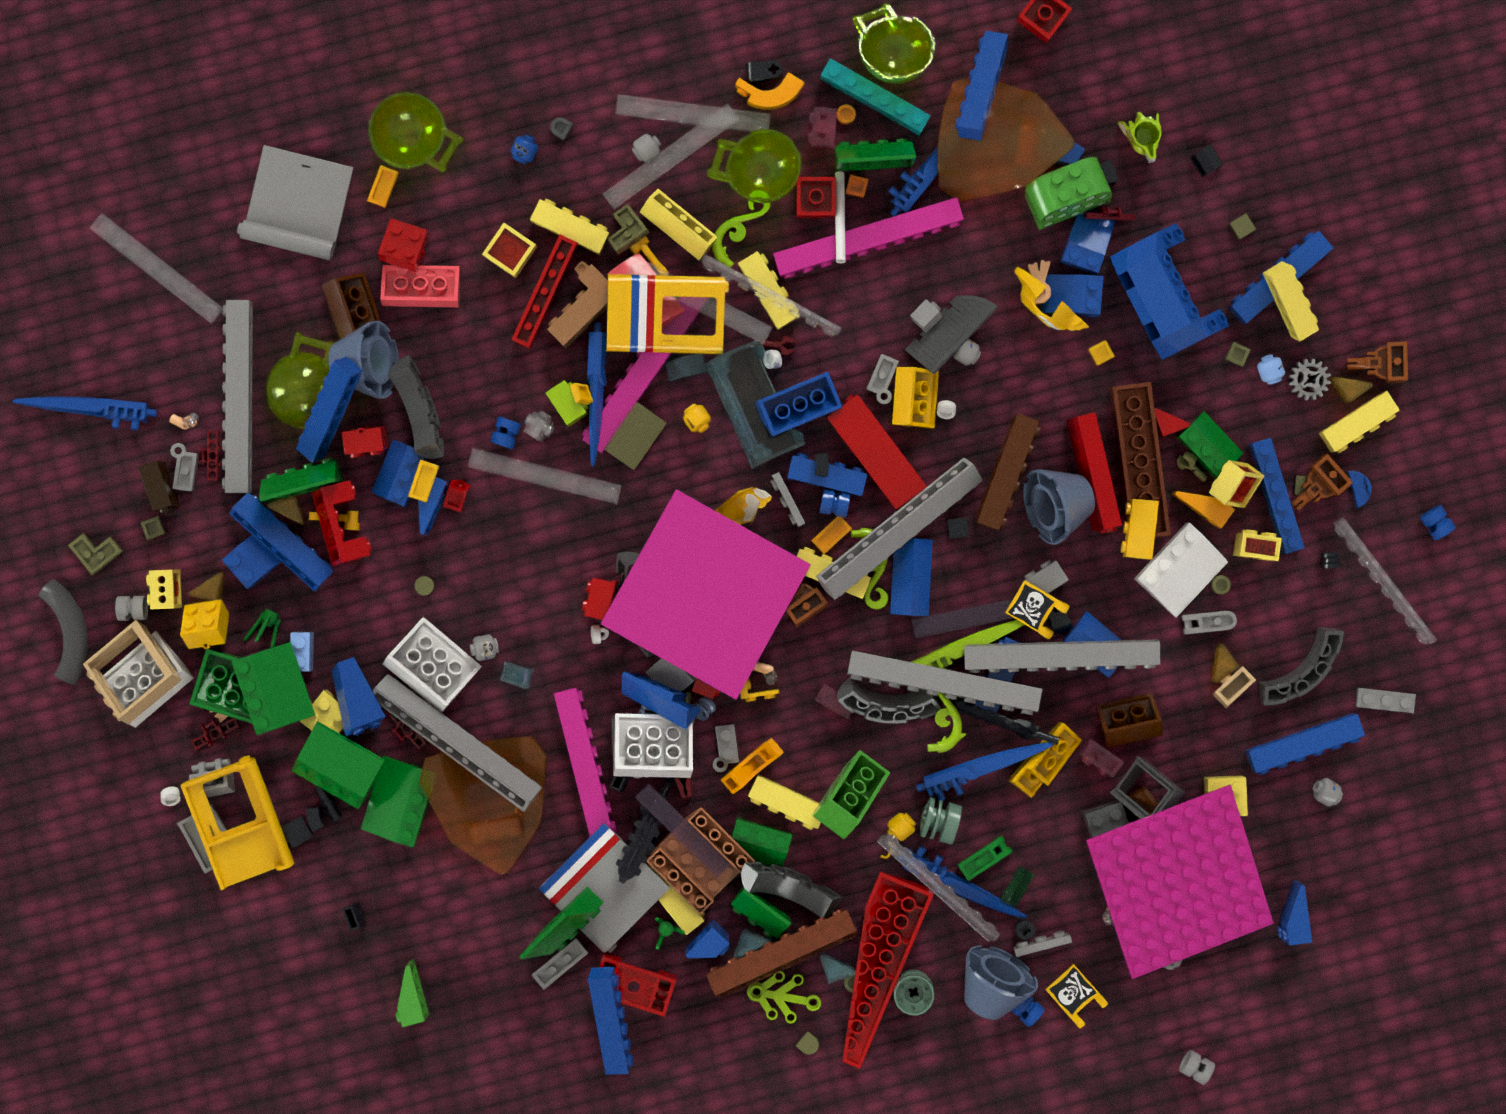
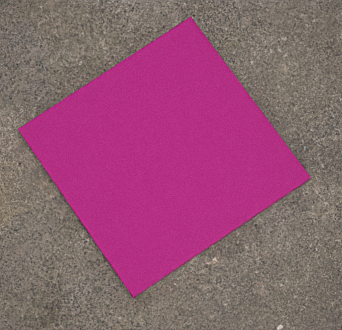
(705, 594)
(1180, 881)

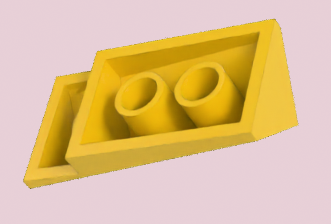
(1047, 763)

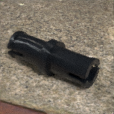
(328, 803)

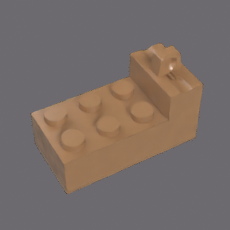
(585, 309)

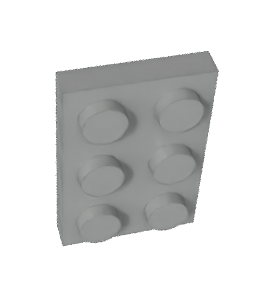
(193, 838)

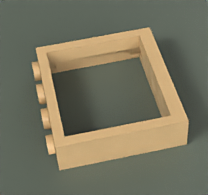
(114, 648)

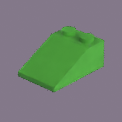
(412, 1003)

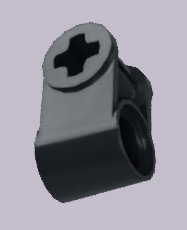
(759, 71)
(1059, 622)

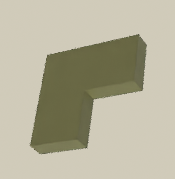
(631, 230)
(95, 557)

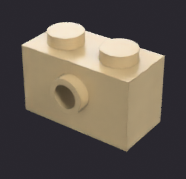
(1233, 686)

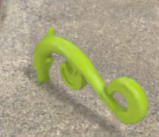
(735, 222)
(878, 572)
(956, 735)

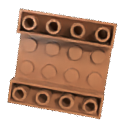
(687, 872)

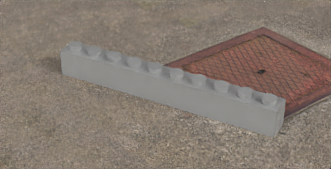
(238, 396)
(899, 528)
(1062, 654)
(944, 681)
(456, 742)

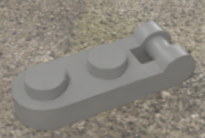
(1209, 622)

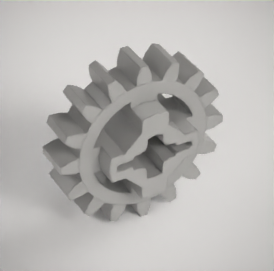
(1304, 374)

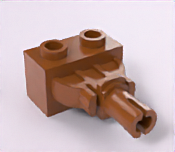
(1388, 362)
(1324, 480)
(805, 604)

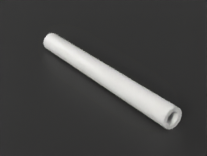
(840, 218)

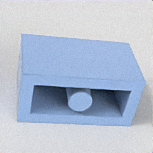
(303, 647)

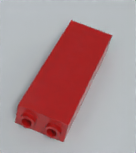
(876, 451)
(1094, 467)

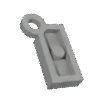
(882, 376)
(185, 468)
(726, 746)

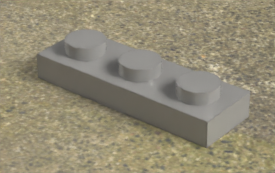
(787, 500)
(1385, 700)
(1041, 943)
(560, 963)

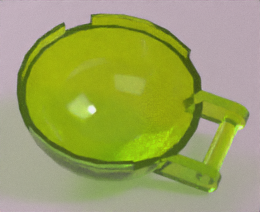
(894, 46)
(410, 131)
(759, 166)
(297, 381)

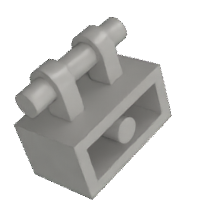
(218, 786)

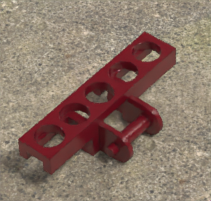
(1103, 213)
(209, 461)
(219, 728)
(407, 733)

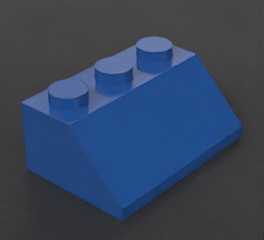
(397, 473)
(1090, 629)
(709, 942)

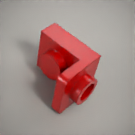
(456, 495)

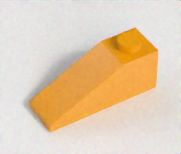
(1207, 507)

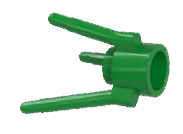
(267, 618)
(666, 929)

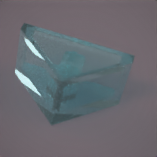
(686, 366)
(517, 675)
(750, 940)
(835, 969)

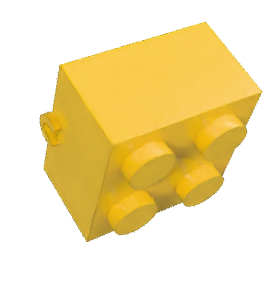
(204, 624)

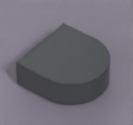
(561, 127)

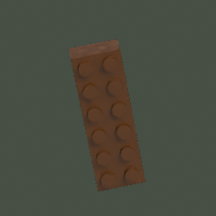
(1007, 471)

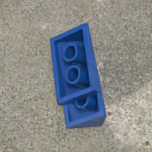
(911, 578)
(659, 698)

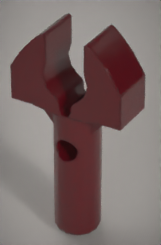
(778, 345)

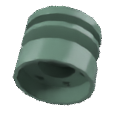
(940, 820)
(916, 1002)

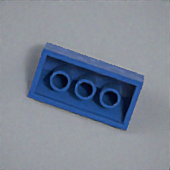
(798, 404)

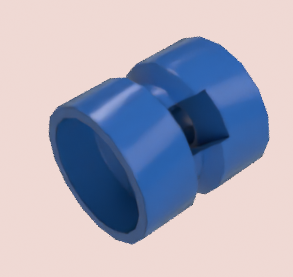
(506, 440)
(834, 503)
(1437, 522)
(1029, 1011)

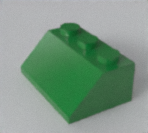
(1209, 444)
(762, 841)
(760, 912)

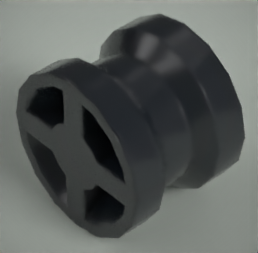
(1330, 560)
(1022, 926)

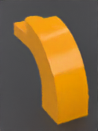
(771, 99)
(751, 765)

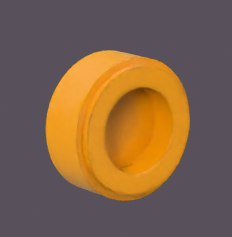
(846, 114)

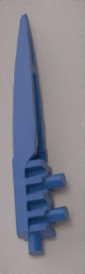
(915, 185)
(596, 380)
(97, 407)
(975, 768)
(965, 888)

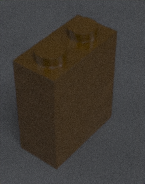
(159, 487)

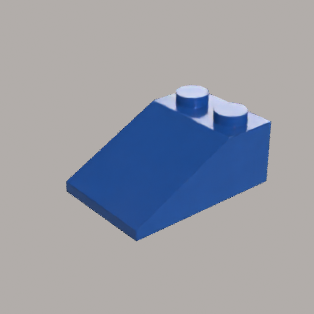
(1087, 244)
(1078, 292)
(429, 510)
(251, 562)
(1294, 919)

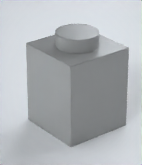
(926, 315)

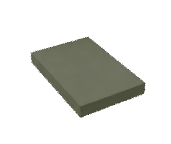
(635, 436)

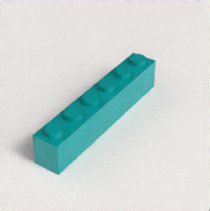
(874, 97)

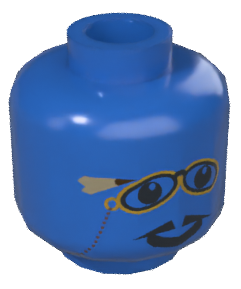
(524, 149)

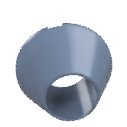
(371, 352)
(1057, 503)
(996, 982)

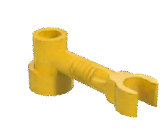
(642, 246)
(350, 519)

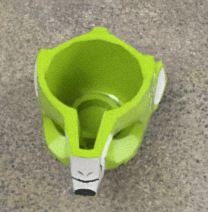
(1143, 135)

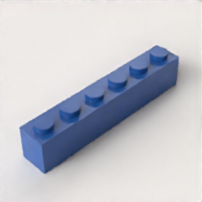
(982, 86)
(1300, 257)
(329, 409)
(1276, 496)
(281, 541)
(1304, 743)
(610, 1020)

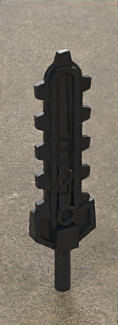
(1022, 728)
(641, 840)

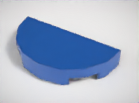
(1360, 487)

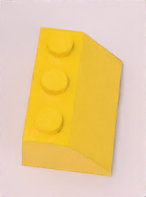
(915, 397)
(1140, 529)

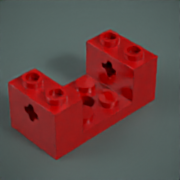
(325, 500)
(654, 987)

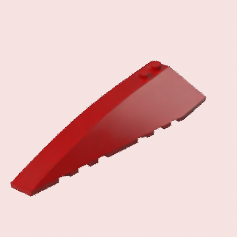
(887, 935)

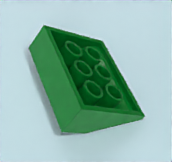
(874, 156)
(301, 481)
(218, 686)
(273, 688)
(338, 765)
(397, 803)
(565, 925)

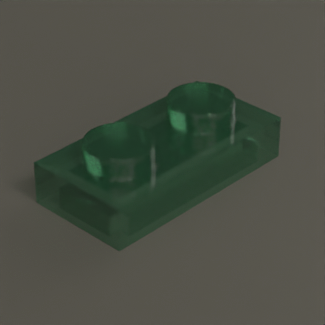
(1017, 886)

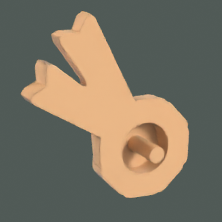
(1041, 276)

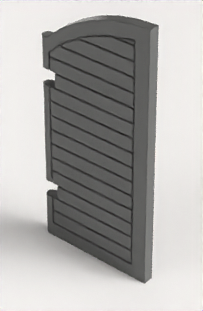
(951, 331)

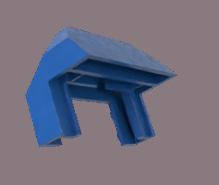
(1160, 294)

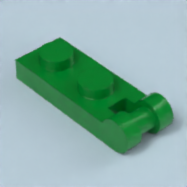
(984, 858)

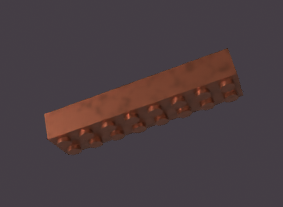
(1139, 448)
(782, 954)

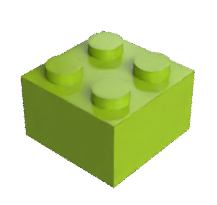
(564, 402)

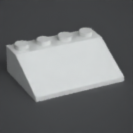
(1181, 569)
(431, 665)
(139, 673)
(651, 747)

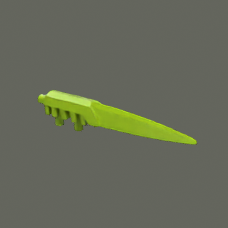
(943, 657)

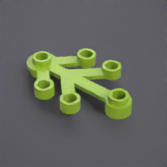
(780, 996)

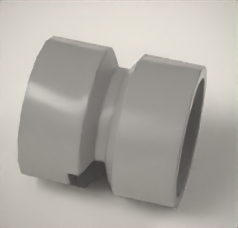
(131, 608)
(1198, 1068)

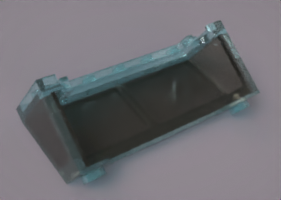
(741, 382)

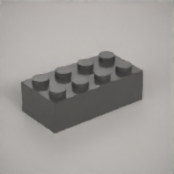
(1105, 818)

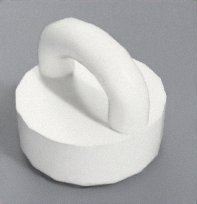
(772, 359)
(946, 409)
(596, 634)
(170, 796)

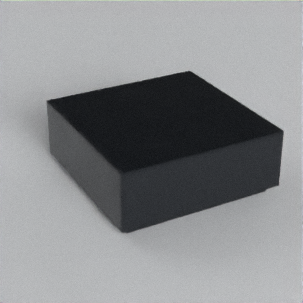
(957, 528)

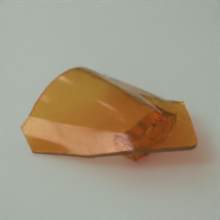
(1015, 149)
(477, 815)

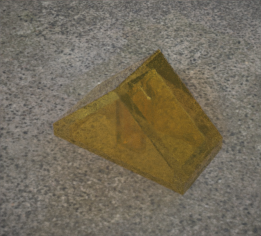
(1348, 388)
(290, 508)
(210, 589)
(1223, 663)

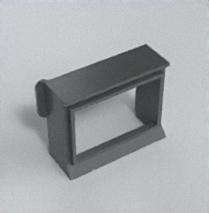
(1169, 800)

